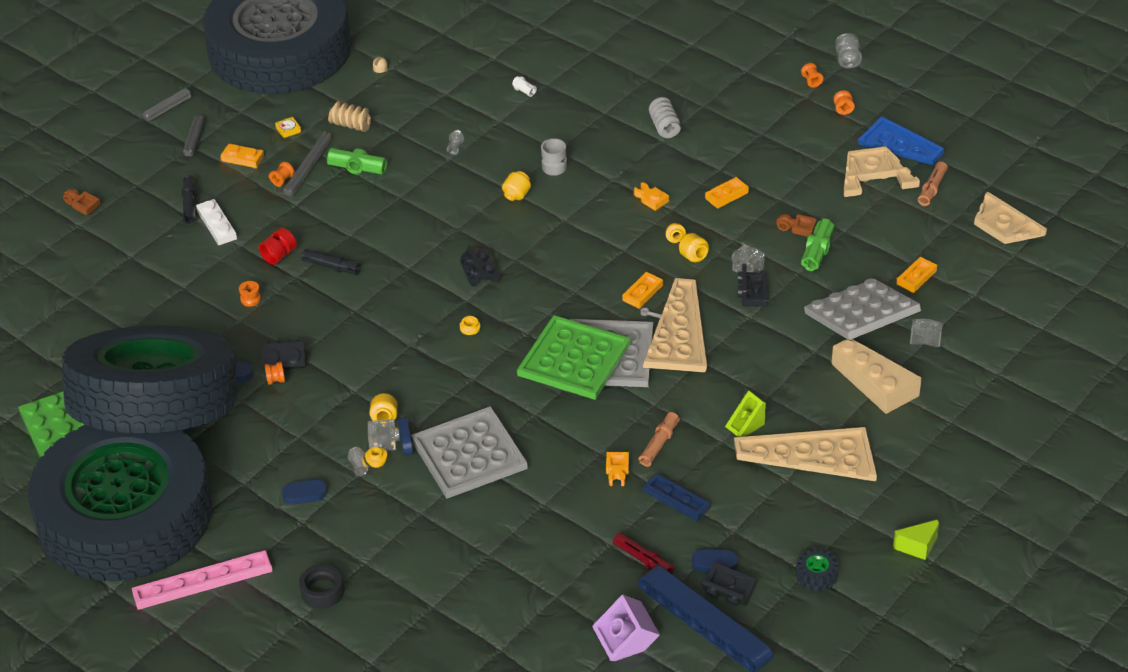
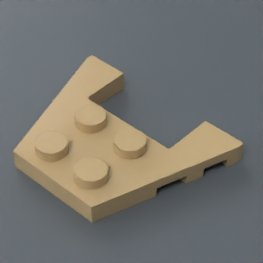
(875, 164)

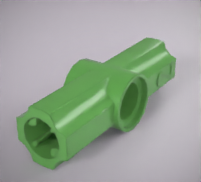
(357, 161)
(817, 244)

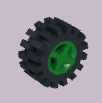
(817, 569)

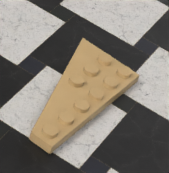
(679, 334)
(826, 451)

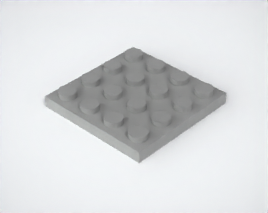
(861, 308)
(630, 368)
(468, 452)

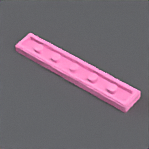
(201, 579)

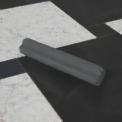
(167, 104)
(193, 136)

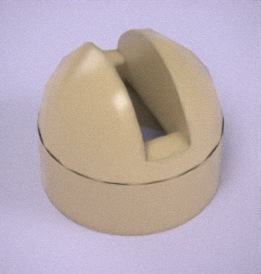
(380, 65)

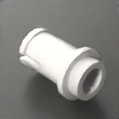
(520, 84)

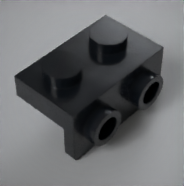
(479, 264)
(753, 287)
(289, 353)
(729, 584)

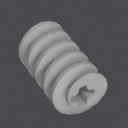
(664, 117)

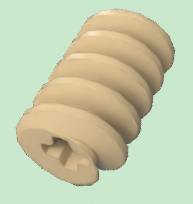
(350, 116)

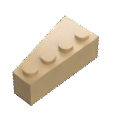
(876, 376)

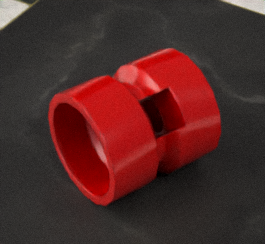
(277, 246)

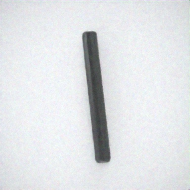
(307, 164)

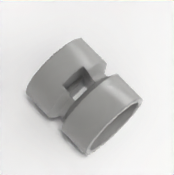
(553, 156)

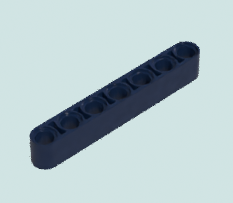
(705, 619)

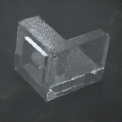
(926, 332)

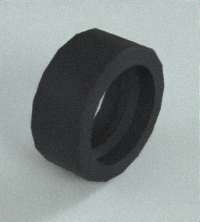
(322, 599)

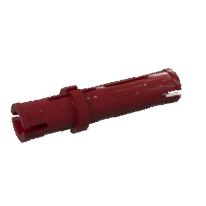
(647, 557)

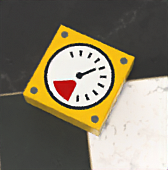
(288, 127)

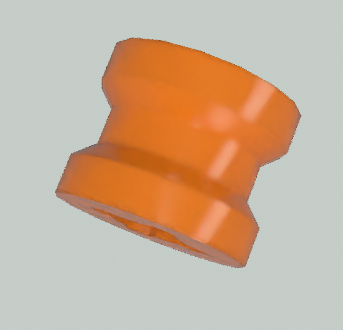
(843, 102)
(249, 293)
(274, 373)

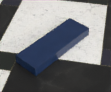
(677, 497)

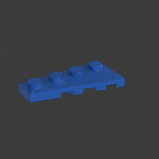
(900, 142)

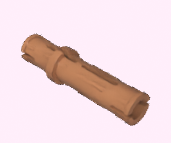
(930, 188)
(662, 434)

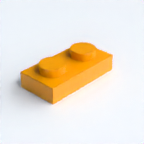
(242, 155)
(726, 192)
(917, 274)
(642, 290)

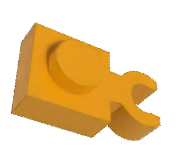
(652, 197)
(617, 466)

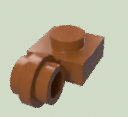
(83, 203)
(801, 225)

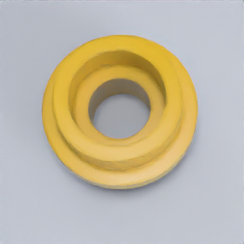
(675, 227)
(470, 325)
(376, 456)

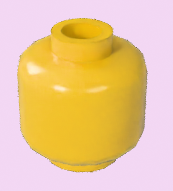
(516, 186)
(693, 247)
(383, 407)

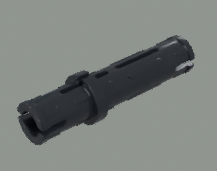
(189, 194)
(337, 263)

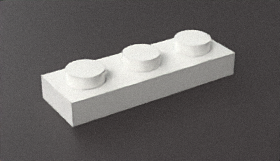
(216, 222)

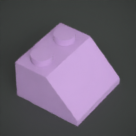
(625, 629)

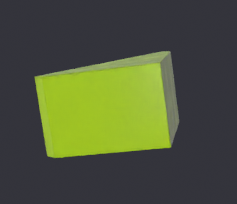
(747, 416)
(917, 539)

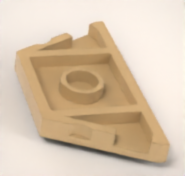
(1006, 222)

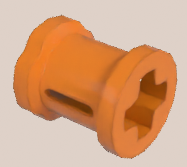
(811, 78)
(281, 174)

